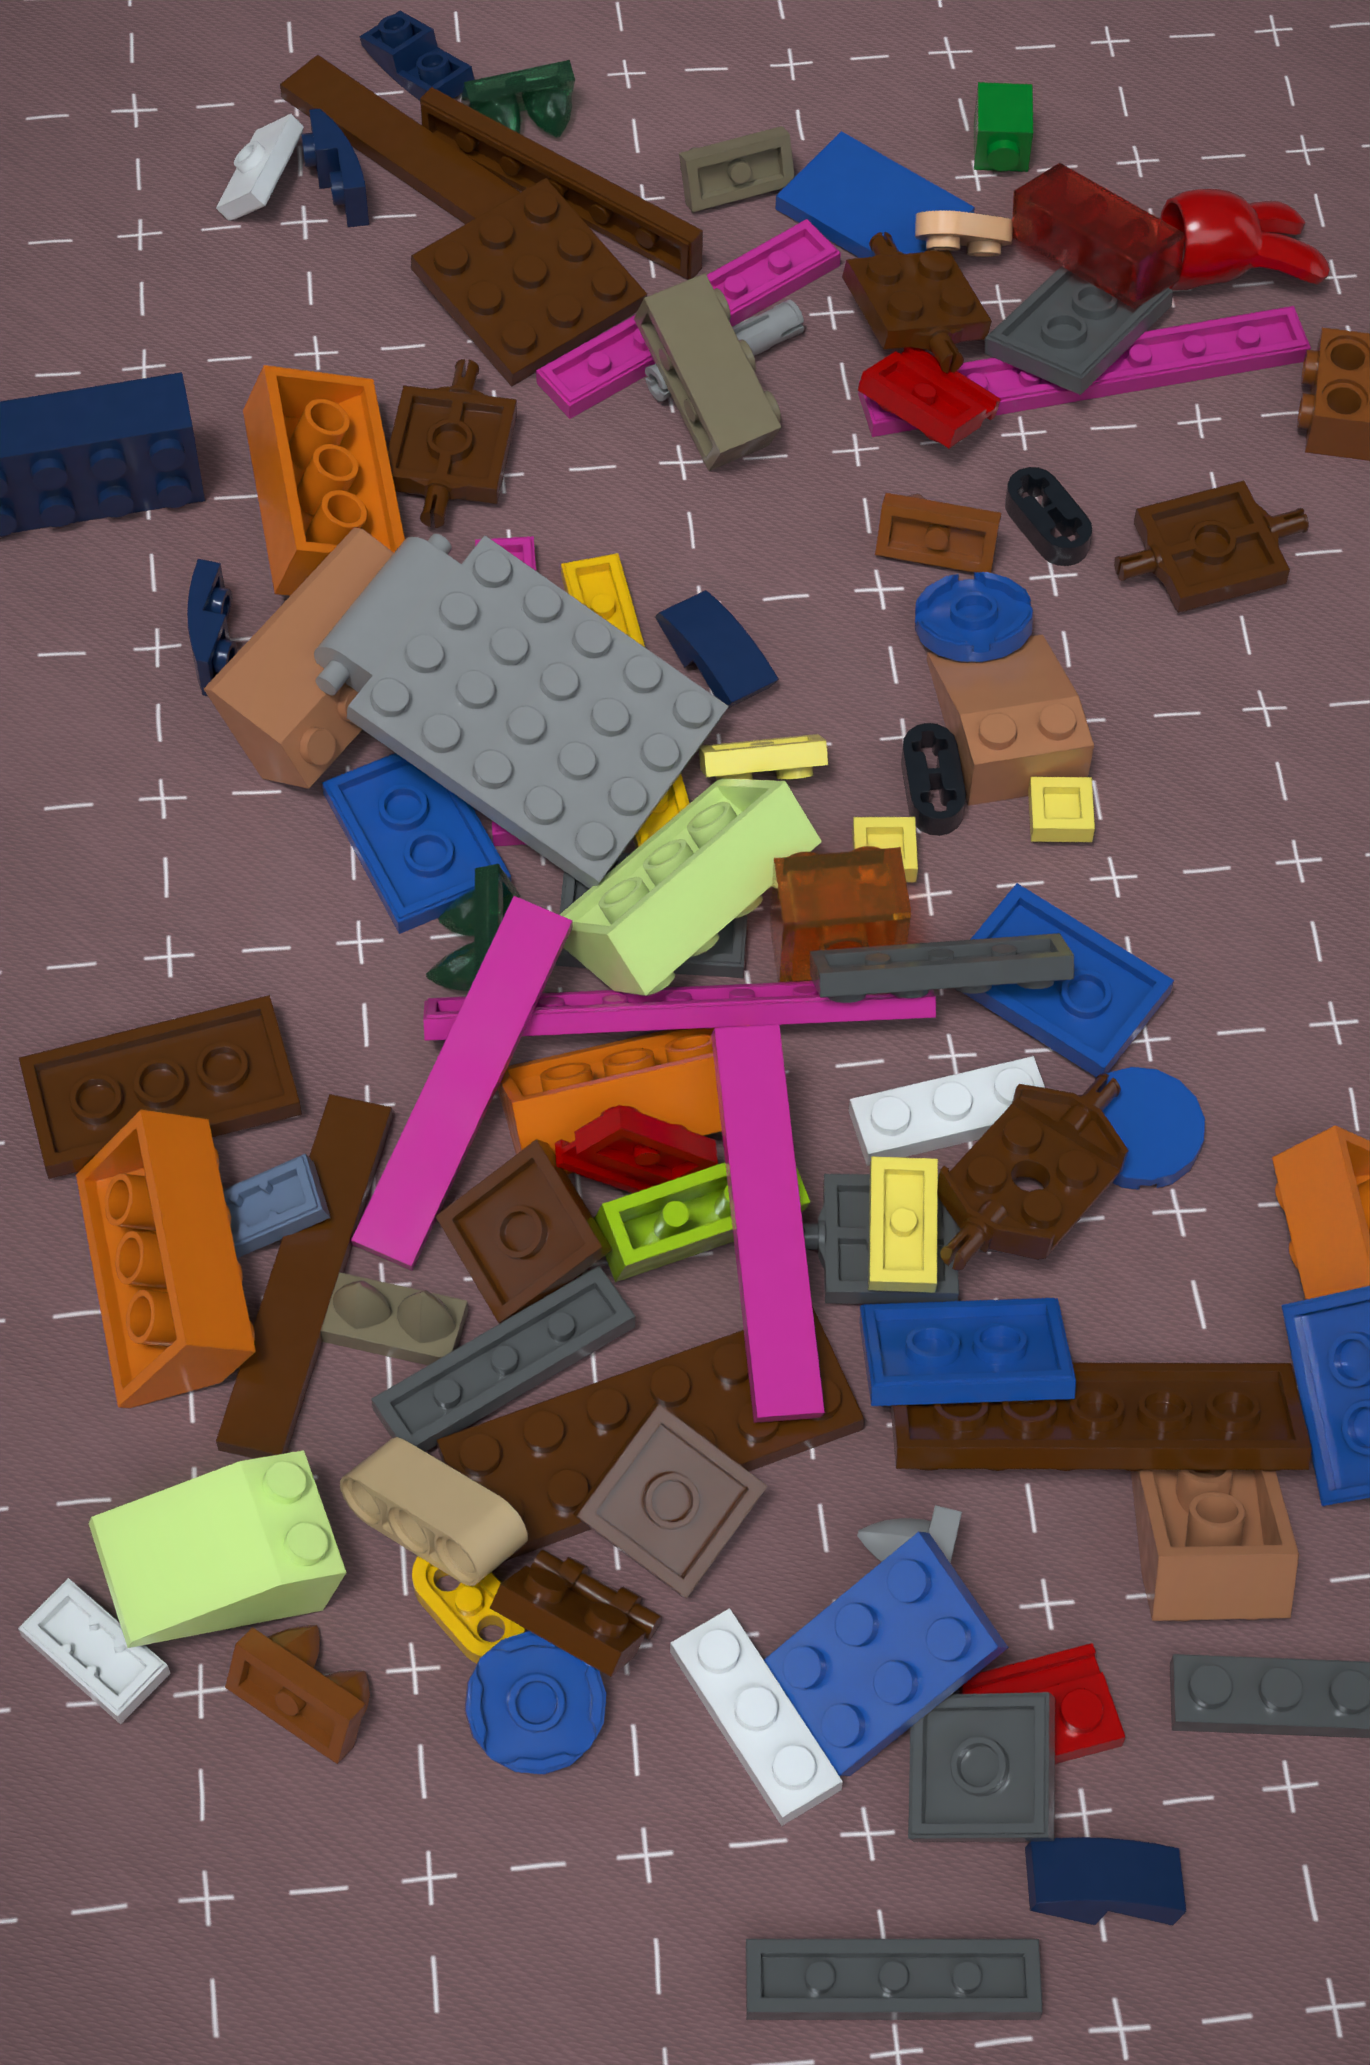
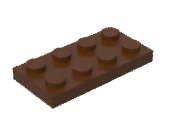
(200, 1065)

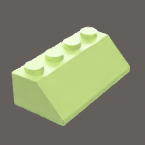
(687, 883)

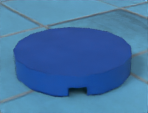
(974, 617)
(1157, 1124)
(534, 1705)

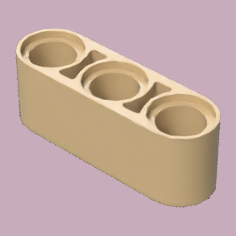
(434, 1511)

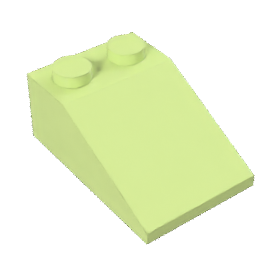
(220, 1551)

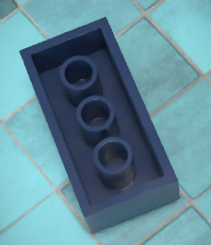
(97, 454)

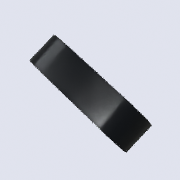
(1055, 512)
(920, 779)

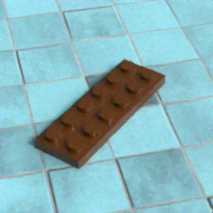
(1121, 1420)
(559, 1448)

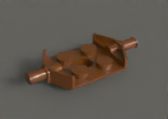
(1041, 1136)

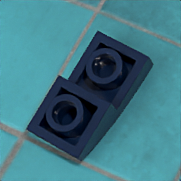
(412, 57)
(336, 166)
(207, 621)
(719, 646)
(1092, 1876)

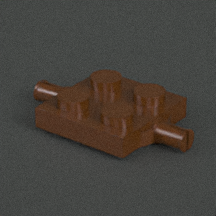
(916, 300)
(451, 443)
(1211, 546)

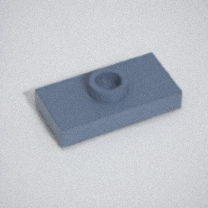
(275, 1204)

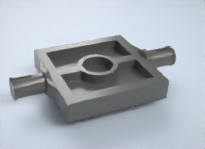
(844, 1246)

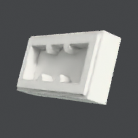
(260, 167)
(93, 1652)

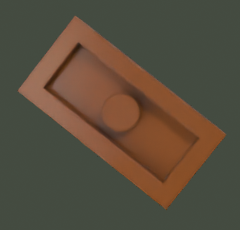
(937, 533)
(281, 1682)

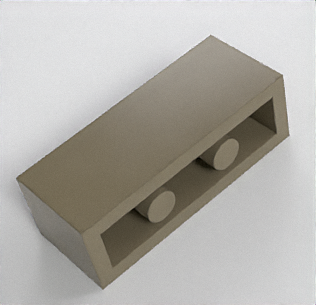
(708, 371)

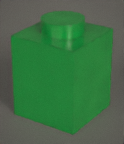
(1003, 126)

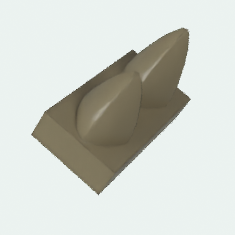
(736, 168)
(393, 1320)

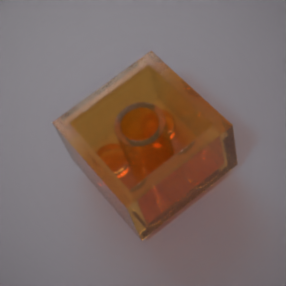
(836, 904)

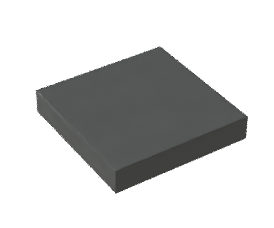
(984, 1769)

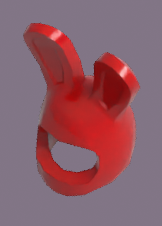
(1231, 236)

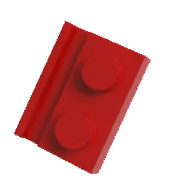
(933, 401)
(634, 1150)
(1083, 1704)

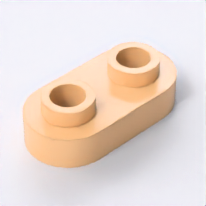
(951, 229)

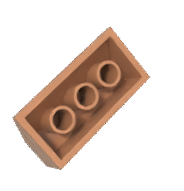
(270, 683)

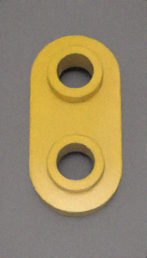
(463, 1610)

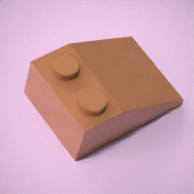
(1012, 720)
(1214, 1544)

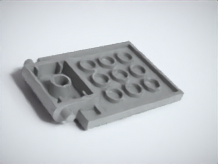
(517, 699)

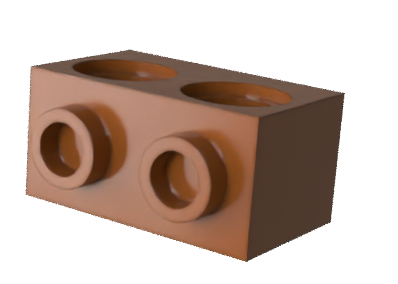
(1339, 395)

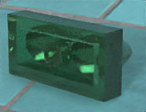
(538, 90)
(476, 915)

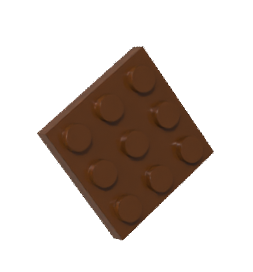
(528, 281)

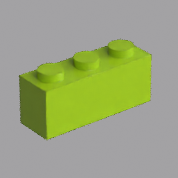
(670, 1221)

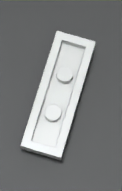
(938, 1110)
(756, 1717)

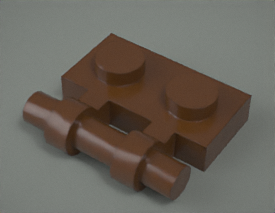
(577, 1611)

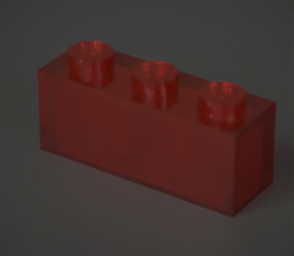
(1097, 235)

